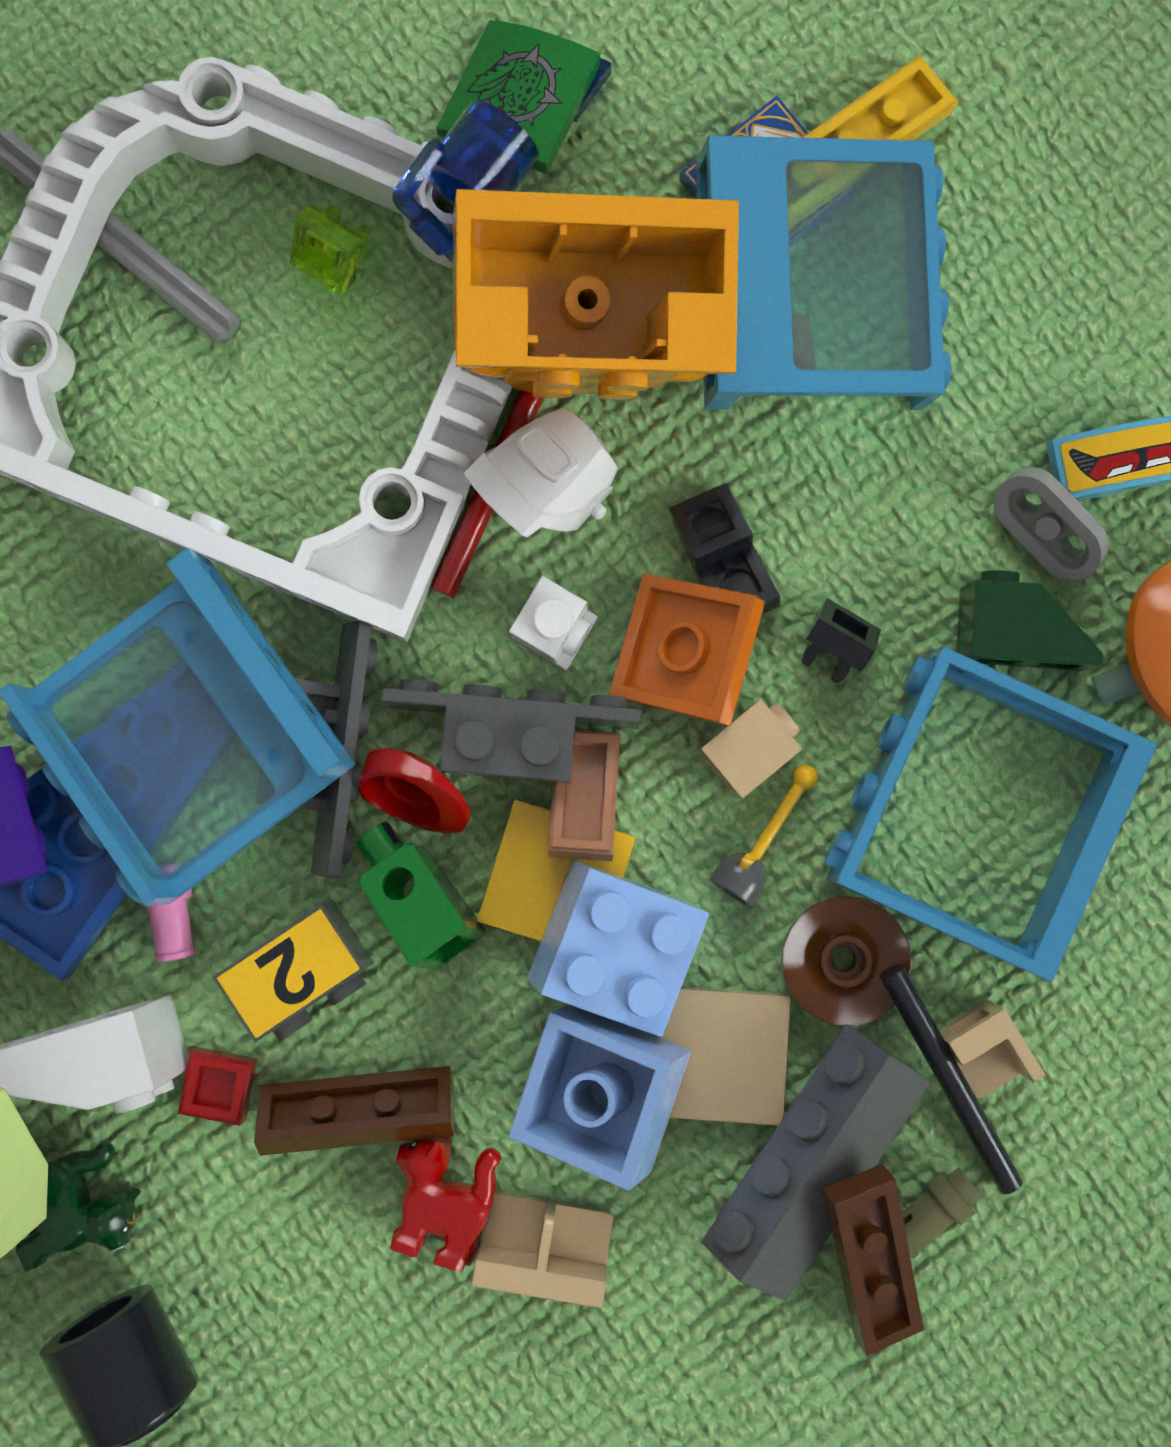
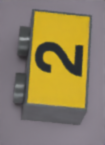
(294, 971)

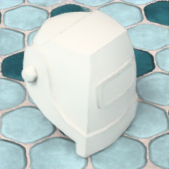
(546, 474)

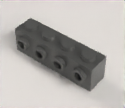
(828, 1134)

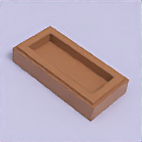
(586, 807)

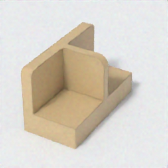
(544, 1249)

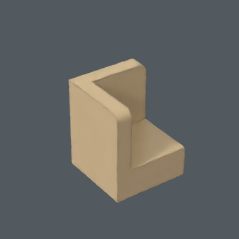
(989, 1049)

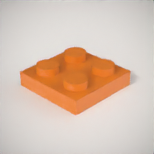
(687, 648)

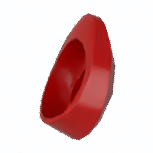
(413, 791)

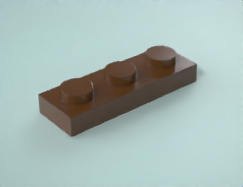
(355, 1110)
(874, 1258)

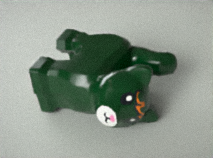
(71, 1214)

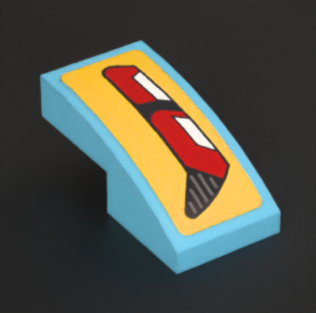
(1113, 458)

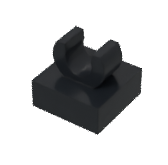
(843, 636)

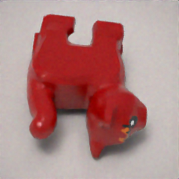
(443, 1206)

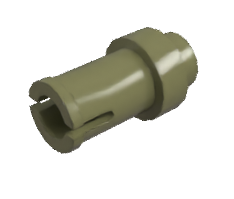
(945, 1202)

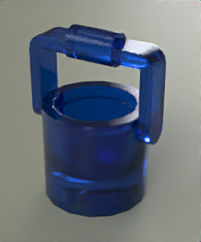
(478, 153)

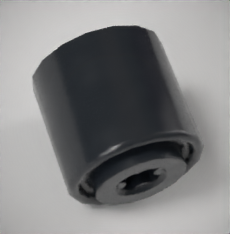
(120, 1369)

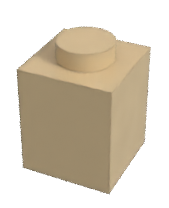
(752, 747)

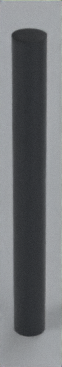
(951, 1079)

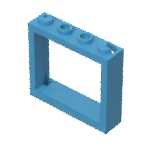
(1085, 845)

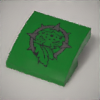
(531, 79)

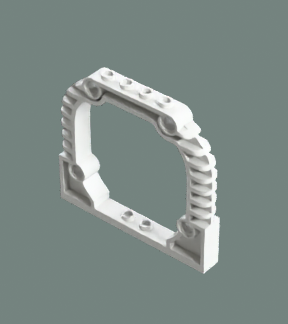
(360, 570)

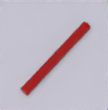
(478, 511)

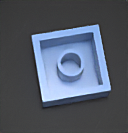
(617, 948)
(600, 1095)

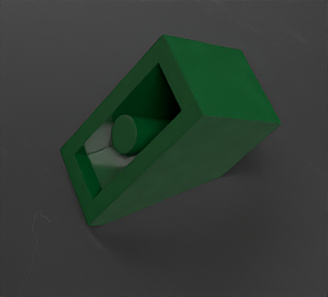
(1019, 626)

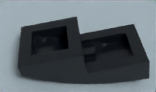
(722, 545)

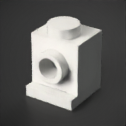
(553, 623)

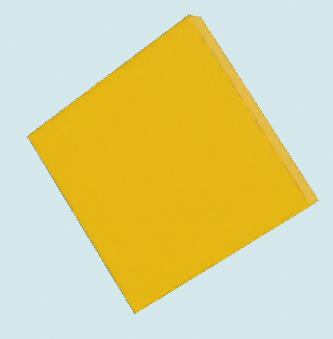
(527, 880)

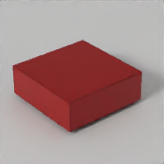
(217, 1086)

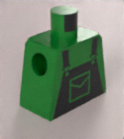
(434, 918)

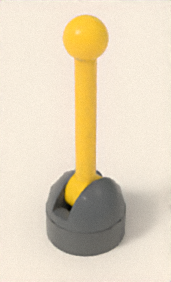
(743, 873)

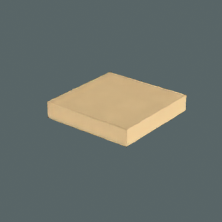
(735, 1054)

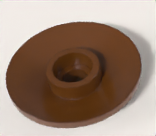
(850, 994)

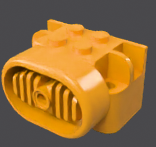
(594, 290)

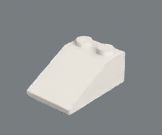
(99, 1060)

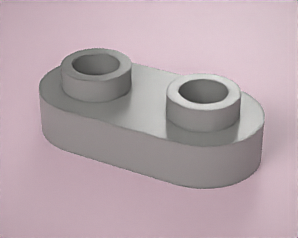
(1046, 526)

